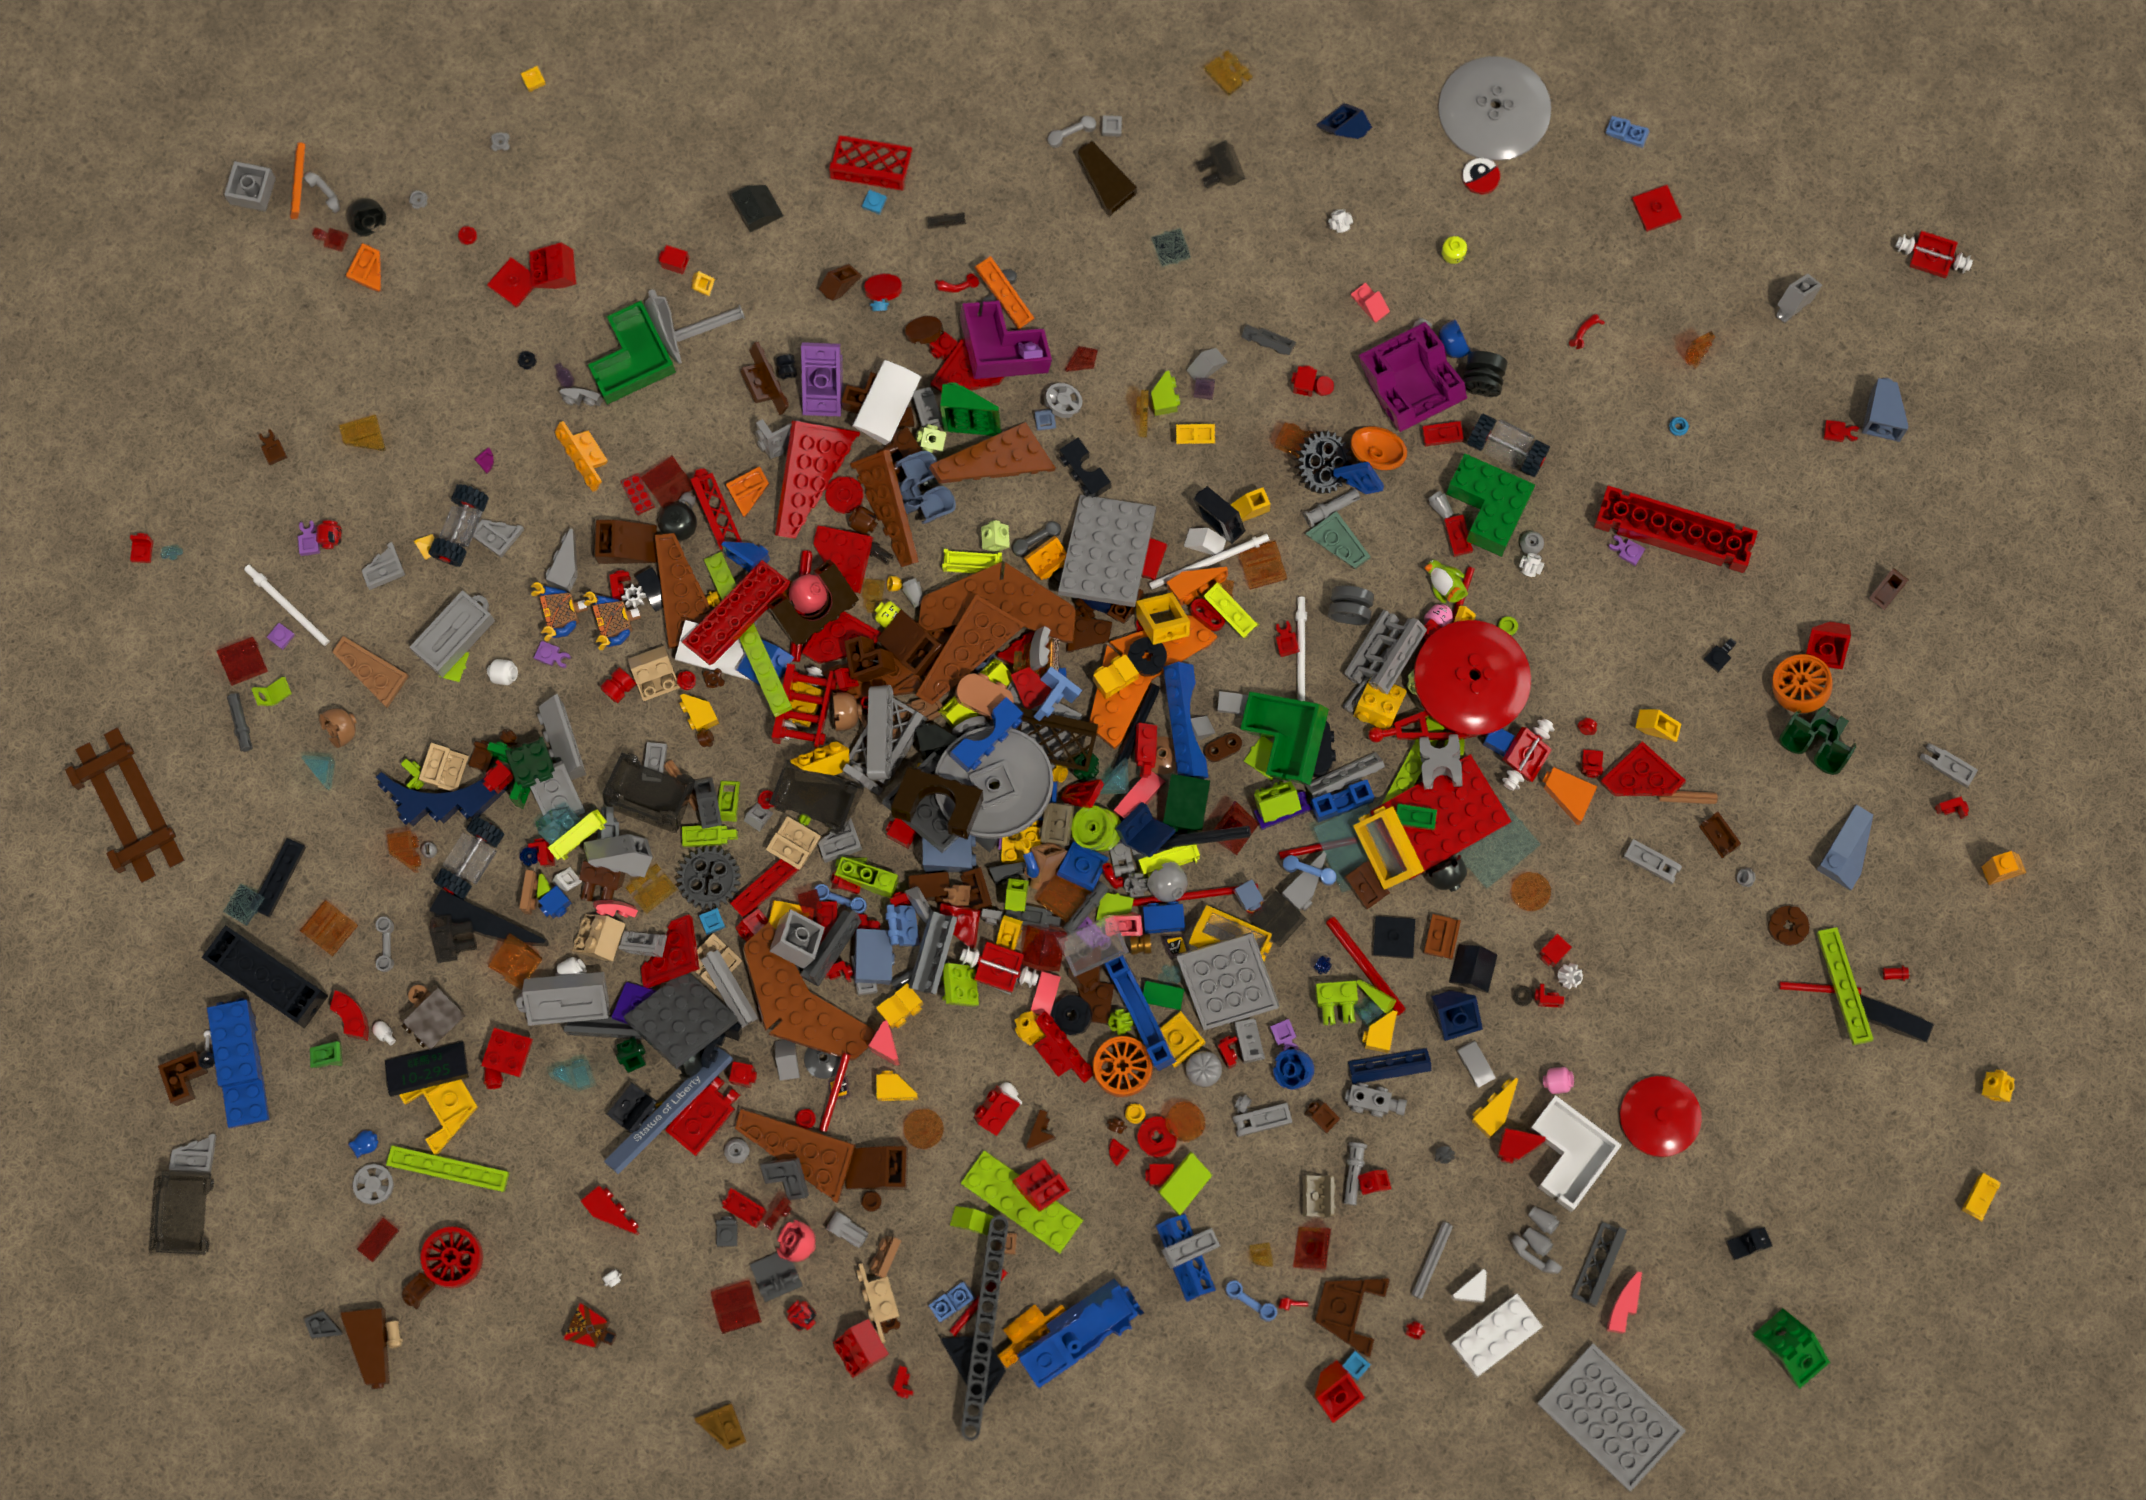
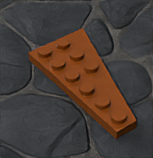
(999, 456)
(885, 498)
(679, 588)

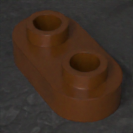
(1223, 747)

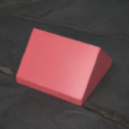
(883, 1044)

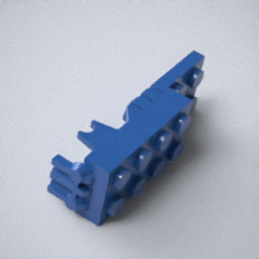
(238, 1062)
(1080, 1331)

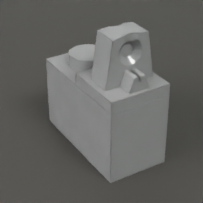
(1797, 296)

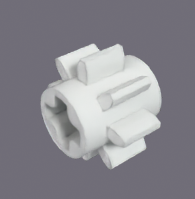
(1340, 221)
(1531, 564)
(633, 601)
(1570, 975)

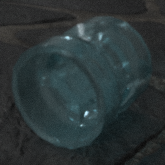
(1369, 1013)

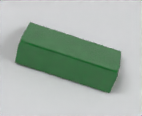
(1163, 995)

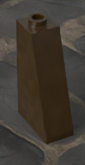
(1107, 180)

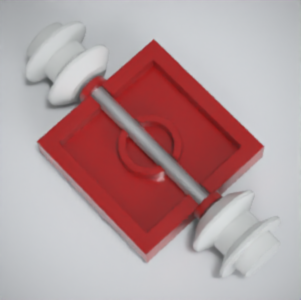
(1933, 254)
(1527, 754)
(998, 967)

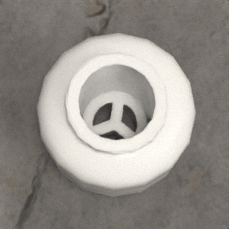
(502, 672)
(570, 967)

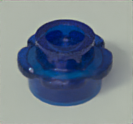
(524, 856)
(1323, 965)

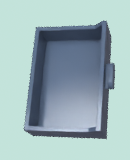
(873, 957)

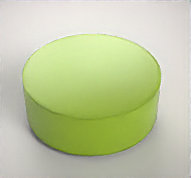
(1509, 625)

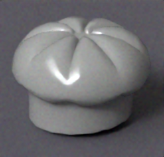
(1204, 1069)

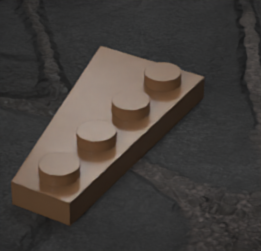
(375, 673)
(921, 706)

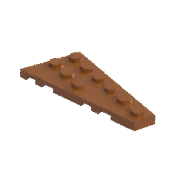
(975, 638)
(822, 1157)

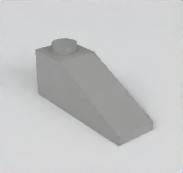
(1302, 889)

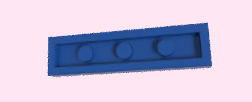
(1186, 1273)

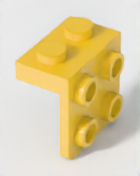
(1379, 707)
(1009, 852)

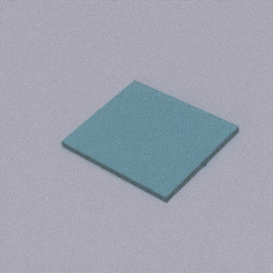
(1343, 844)
(1499, 851)

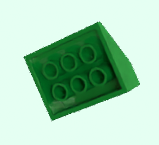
(968, 412)

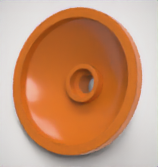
(1379, 448)

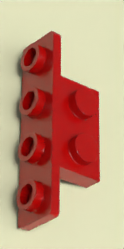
(1059, 1051)

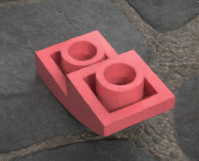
(609, 907)
(1045, 993)

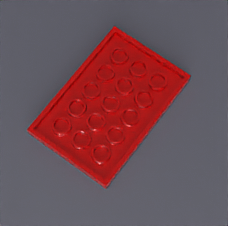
(1462, 816)

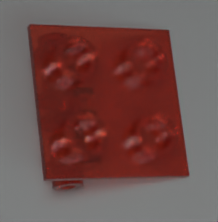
(242, 661)

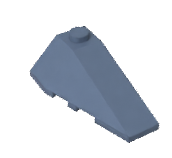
(1847, 853)

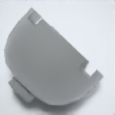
(1168, 883)

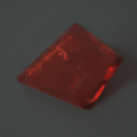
(1082, 359)

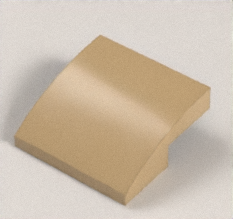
(443, 768)
(793, 843)
(713, 943)

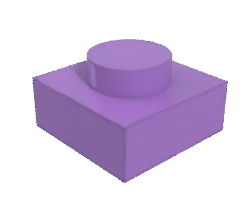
(280, 636)

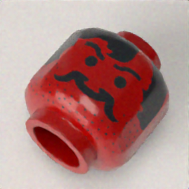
(328, 534)
(801, 1315)

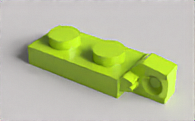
(714, 836)

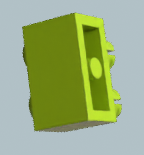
(1277, 801)
(1337, 994)

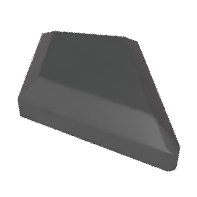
(321, 1326)

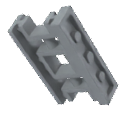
(1396, 657)

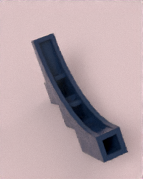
(415, 805)

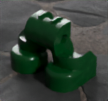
(1833, 753)

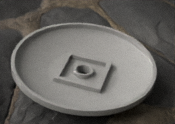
(1489, 131)
(1023, 778)

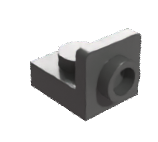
(727, 1232)

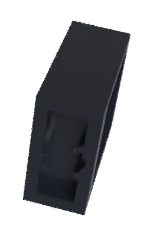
(1219, 514)

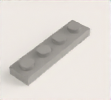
(1345, 775)

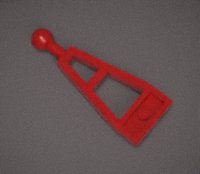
(1377, 734)

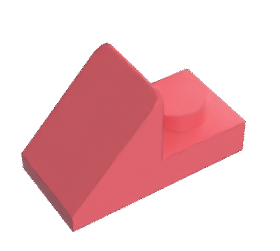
(1370, 302)
(1129, 924)

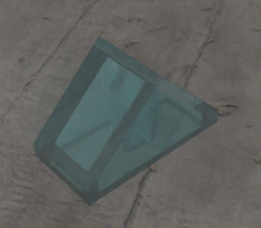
(322, 768)
(1117, 780)

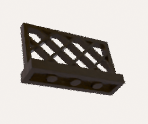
(1063, 724)

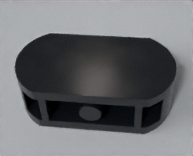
(1326, 755)

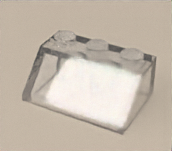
(1092, 945)

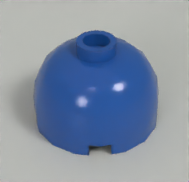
(1453, 340)
(1293, 1069)

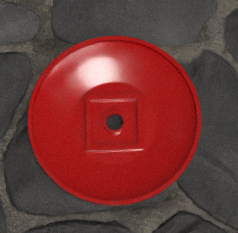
(1465, 703)

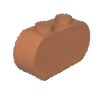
(981, 694)

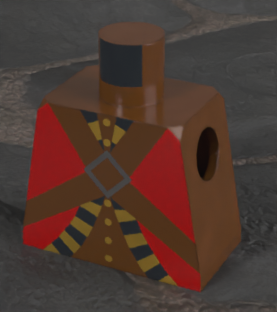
(589, 1329)

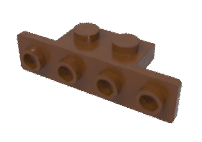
(762, 380)

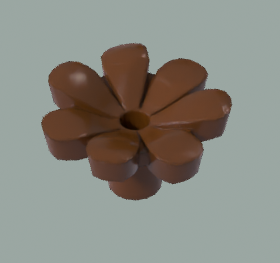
(1084, 609)

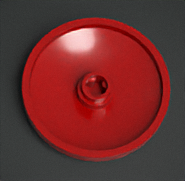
(1660, 1116)

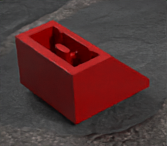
(552, 267)
(860, 1348)

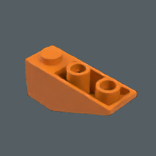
(1192, 583)

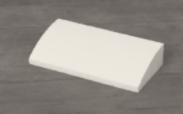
(886, 402)
(727, 662)

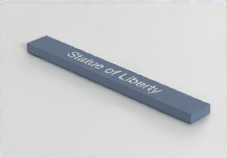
(666, 1113)

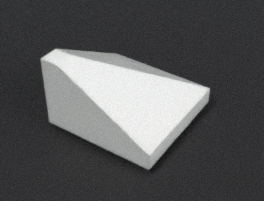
(564, 881)

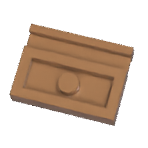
(528, 900)
(881, 1263)

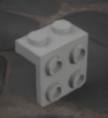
(773, 443)

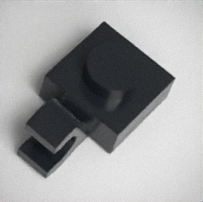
(1719, 656)

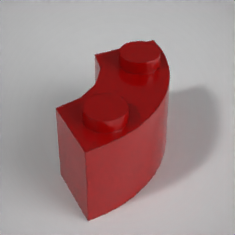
(352, 1015)

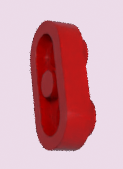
(1207, 615)

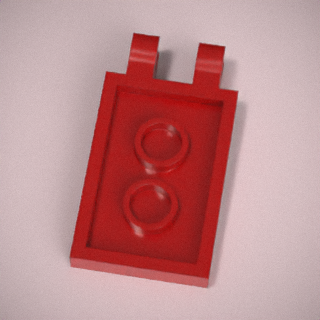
(703, 1117)

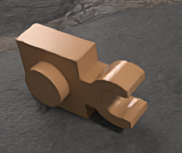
(958, 894)

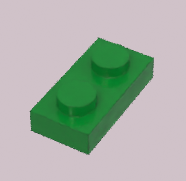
(1416, 816)

